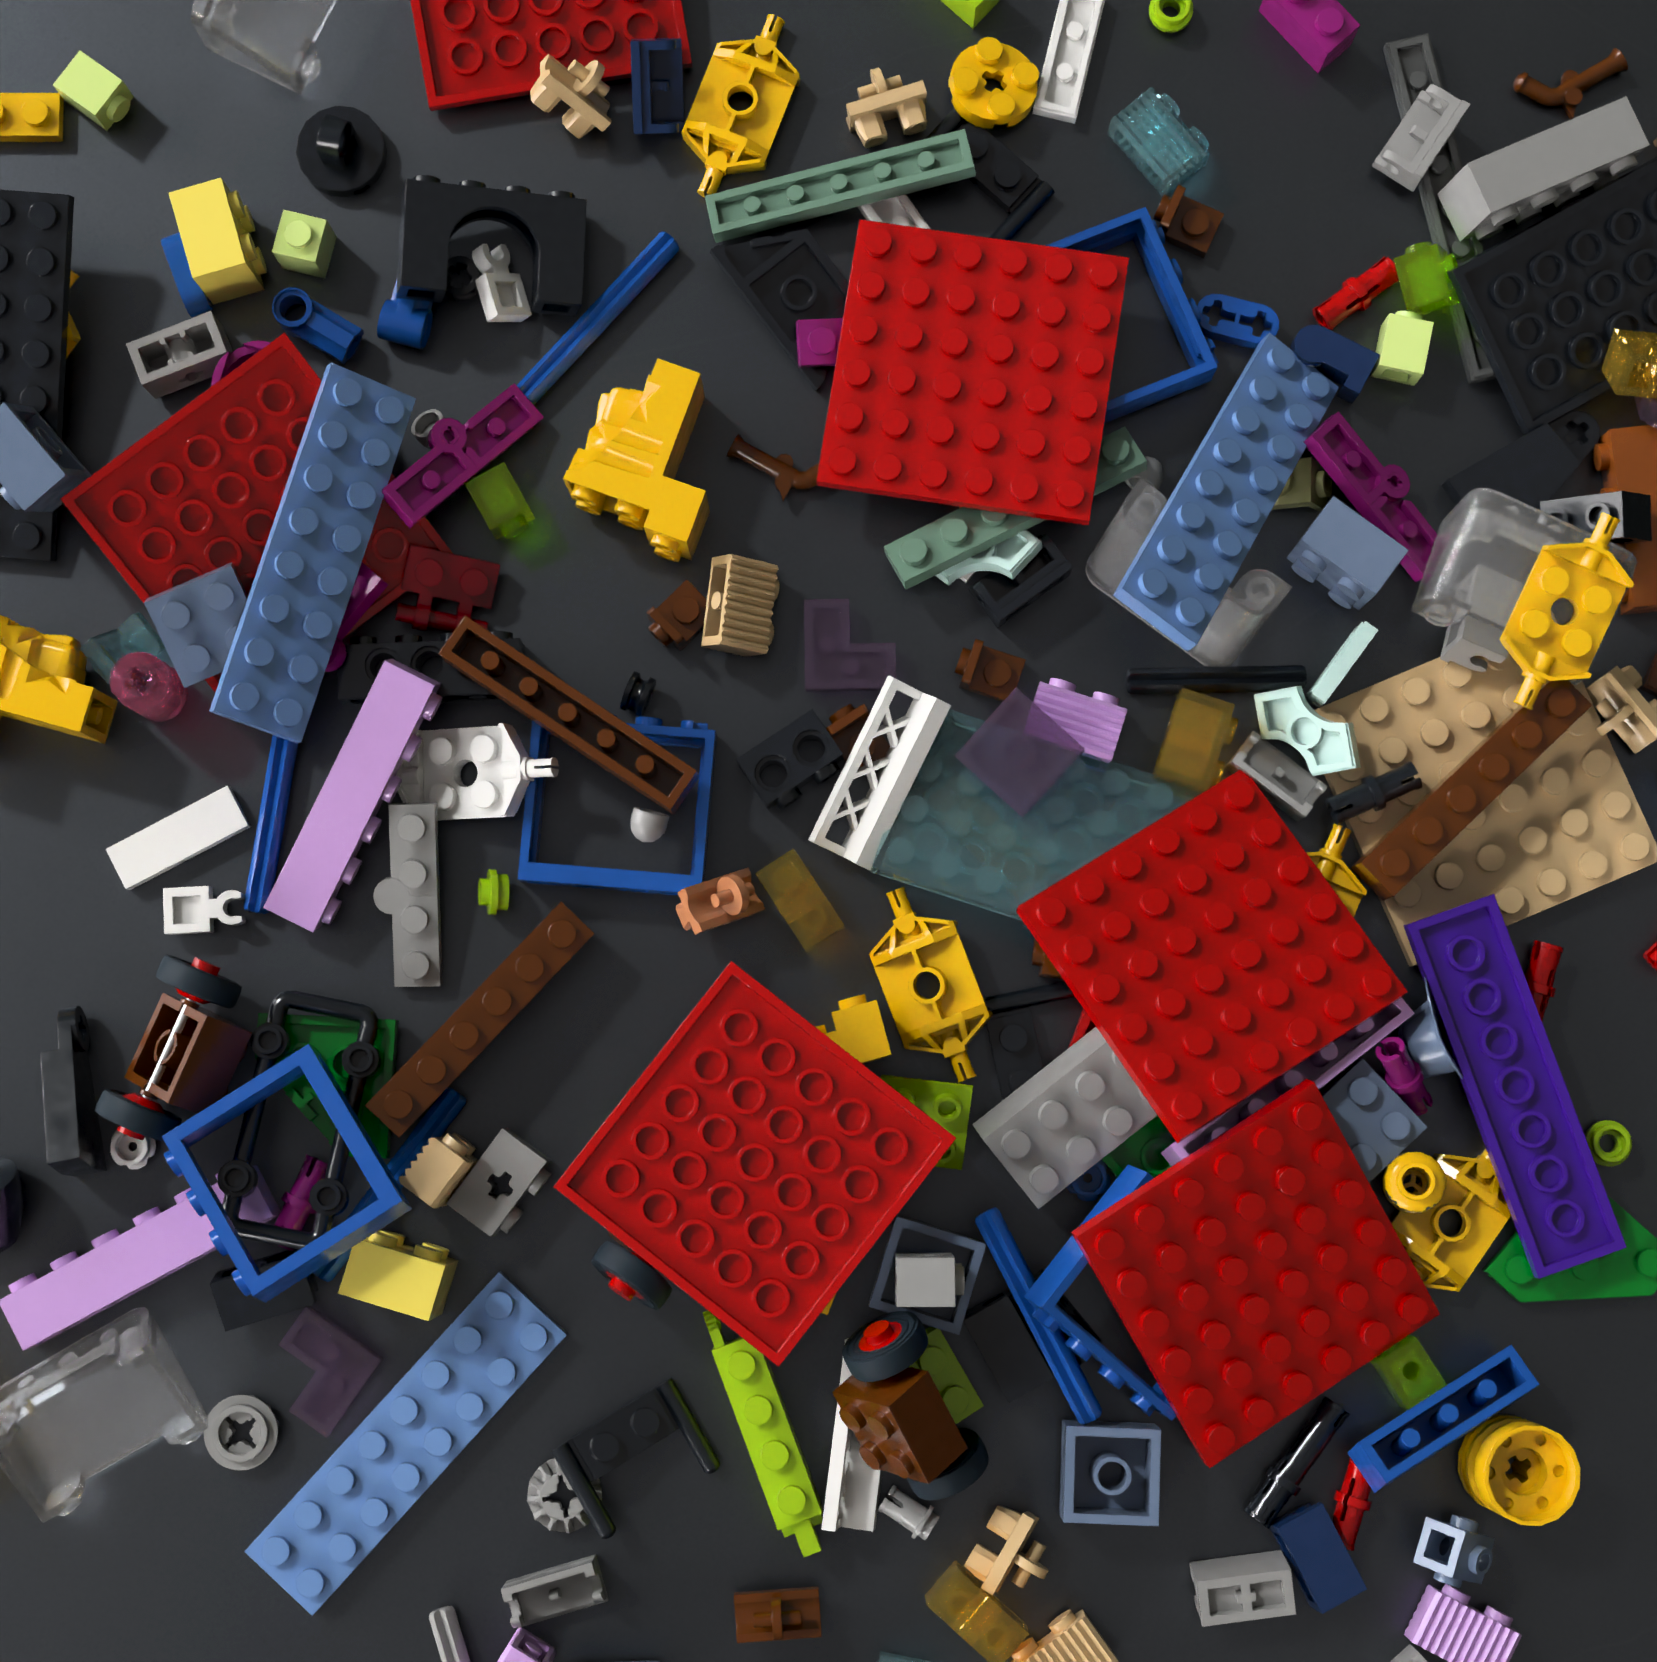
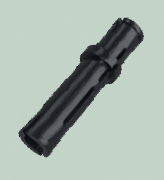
(1296, 1462)

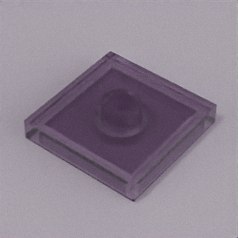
(1020, 752)

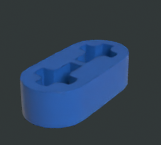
(192, 296)
(1237, 310)

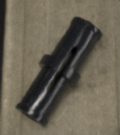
(1373, 793)

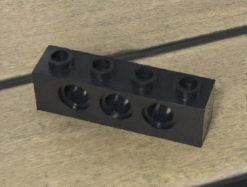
(365, 654)

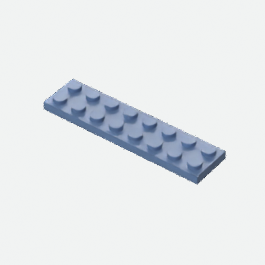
(1226, 493)
(313, 554)
(406, 1443)

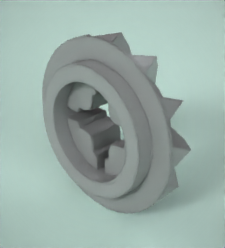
(220, 1431)
(550, 1512)

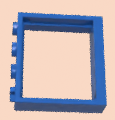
(1167, 281)
(531, 872)
(388, 1207)
(1058, 1278)

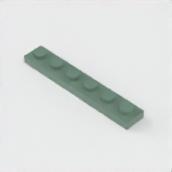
(840, 185)
(975, 530)

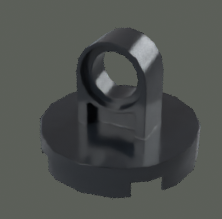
(341, 151)

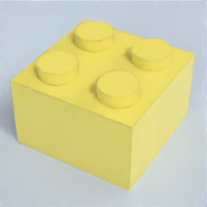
(218, 240)
(399, 1275)

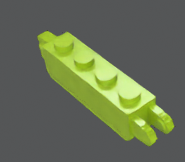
(768, 1437)

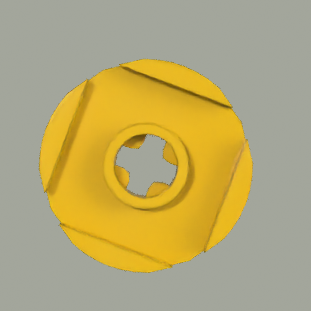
(993, 61)

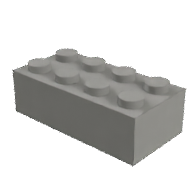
(1543, 170)
(1065, 1118)

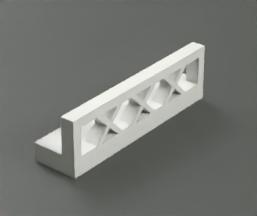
(893, 779)
(851, 1483)

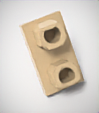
(577, 87)
(885, 101)
(1624, 707)
(995, 1568)

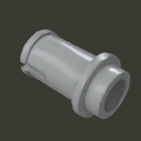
(910, 1515)

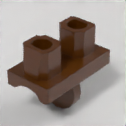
(777, 1614)

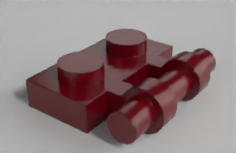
(447, 577)

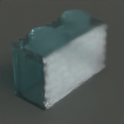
(1159, 141)

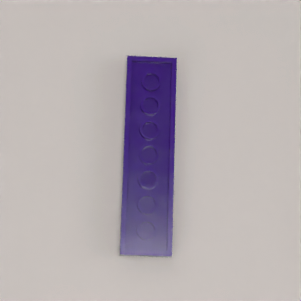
(1515, 1087)

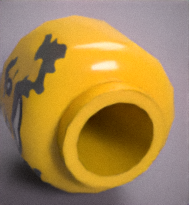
(1417, 1165)

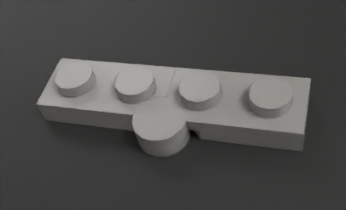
(413, 894)

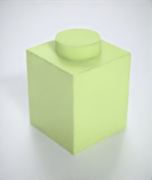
(94, 91)
(304, 243)
(1402, 347)

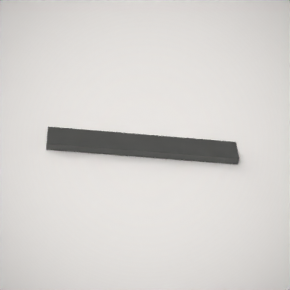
(1413, 69)

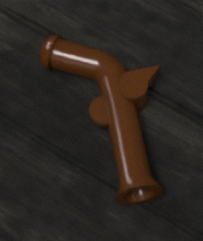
(1573, 84)
(779, 468)

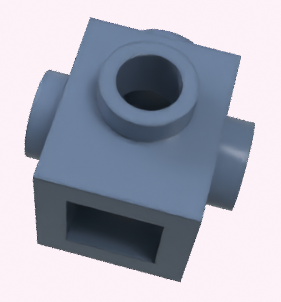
(1454, 1550)

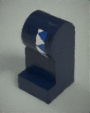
(1335, 358)

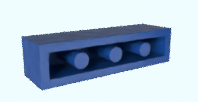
(1442, 1418)

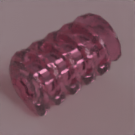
(148, 686)

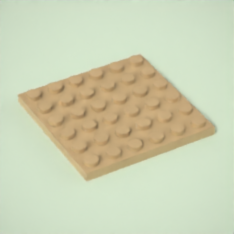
(1539, 843)

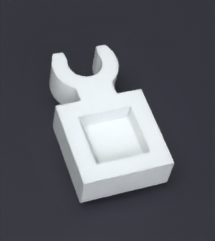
(499, 290)
(194, 909)

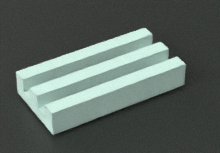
(1340, 664)

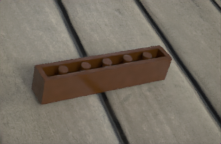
(569, 715)
(1469, 788)
(479, 1019)

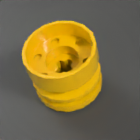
(1542, 1477)

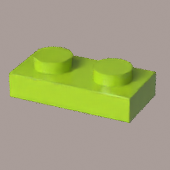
(948, 1376)

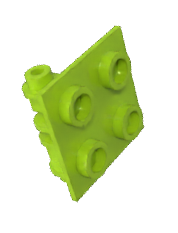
(945, 1104)

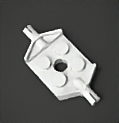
(501, 767)

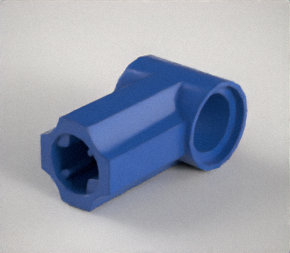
(405, 321)
(318, 326)

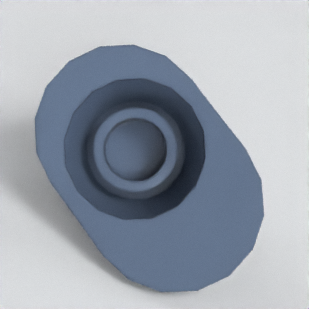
(1426, 1040)

